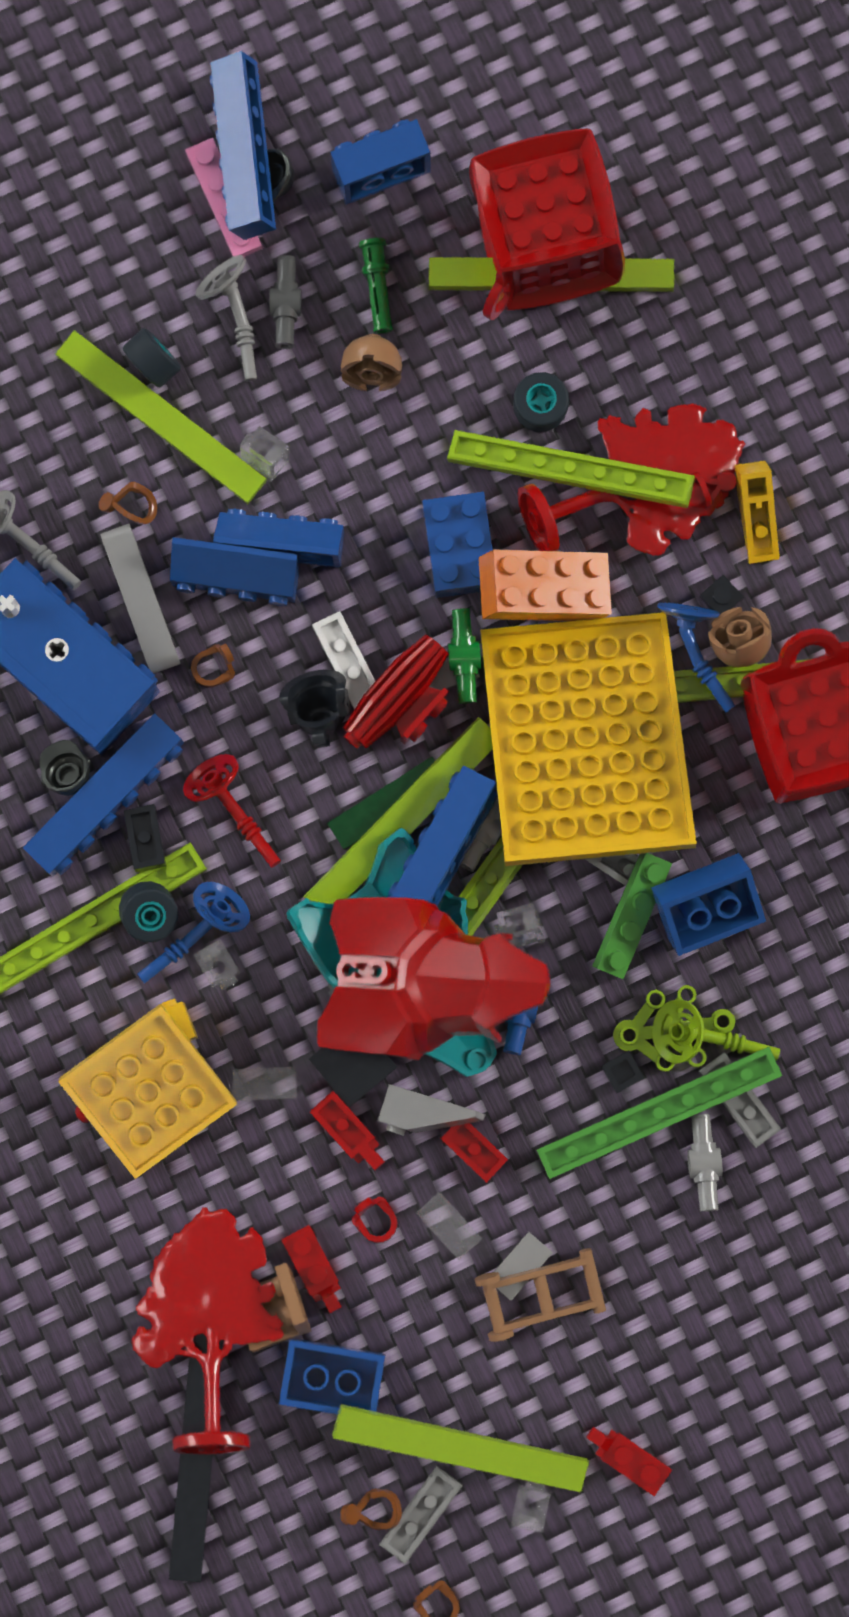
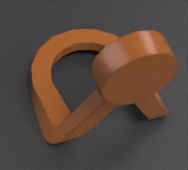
(109, 502)
(225, 677)
(351, 1514)
(445, 1589)

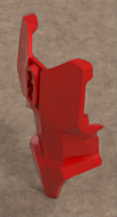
(430, 982)

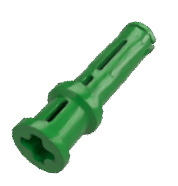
(376, 270)

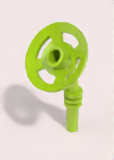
(694, 1030)

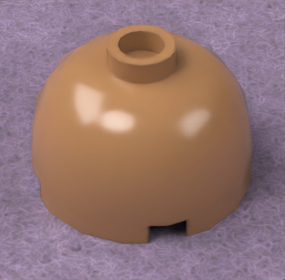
(371, 362)
(741, 637)

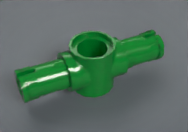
(464, 656)

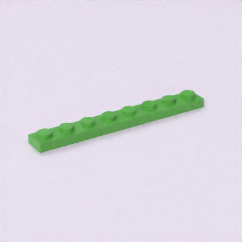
(659, 1112)

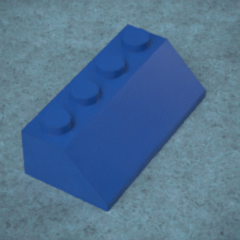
(311, 541)
(234, 571)

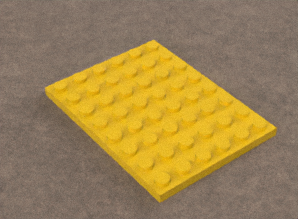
(587, 739)

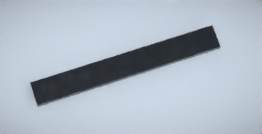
(193, 1482)

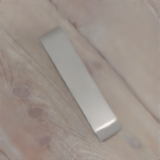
(140, 598)

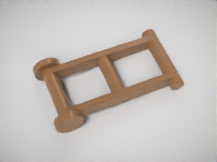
(504, 1330)

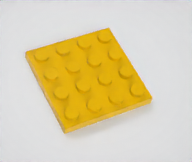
(147, 1091)

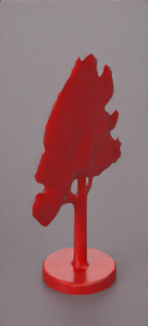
(679, 447)
(207, 1288)

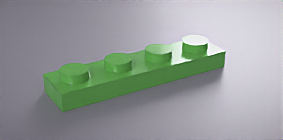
(631, 915)

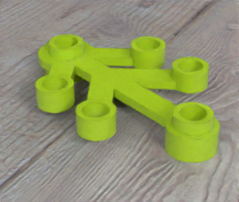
(643, 1033)

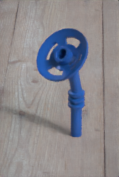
(686, 619)
(212, 917)

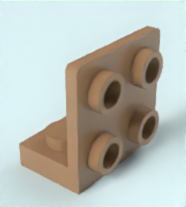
(287, 1306)

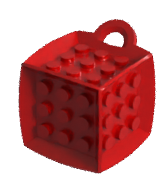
(546, 220)
(802, 717)

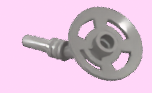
(225, 282)
(40, 552)

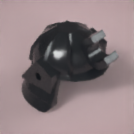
(317, 703)

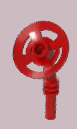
(218, 787)

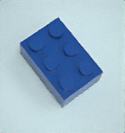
(380, 160)
(456, 539)
(708, 904)
(331, 1375)

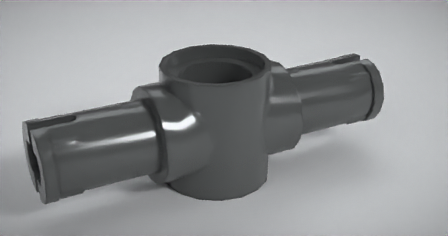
(285, 302)

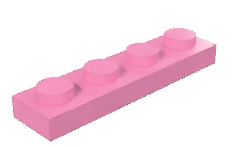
(205, 163)

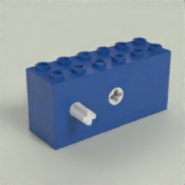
(93, 684)

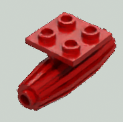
(401, 697)

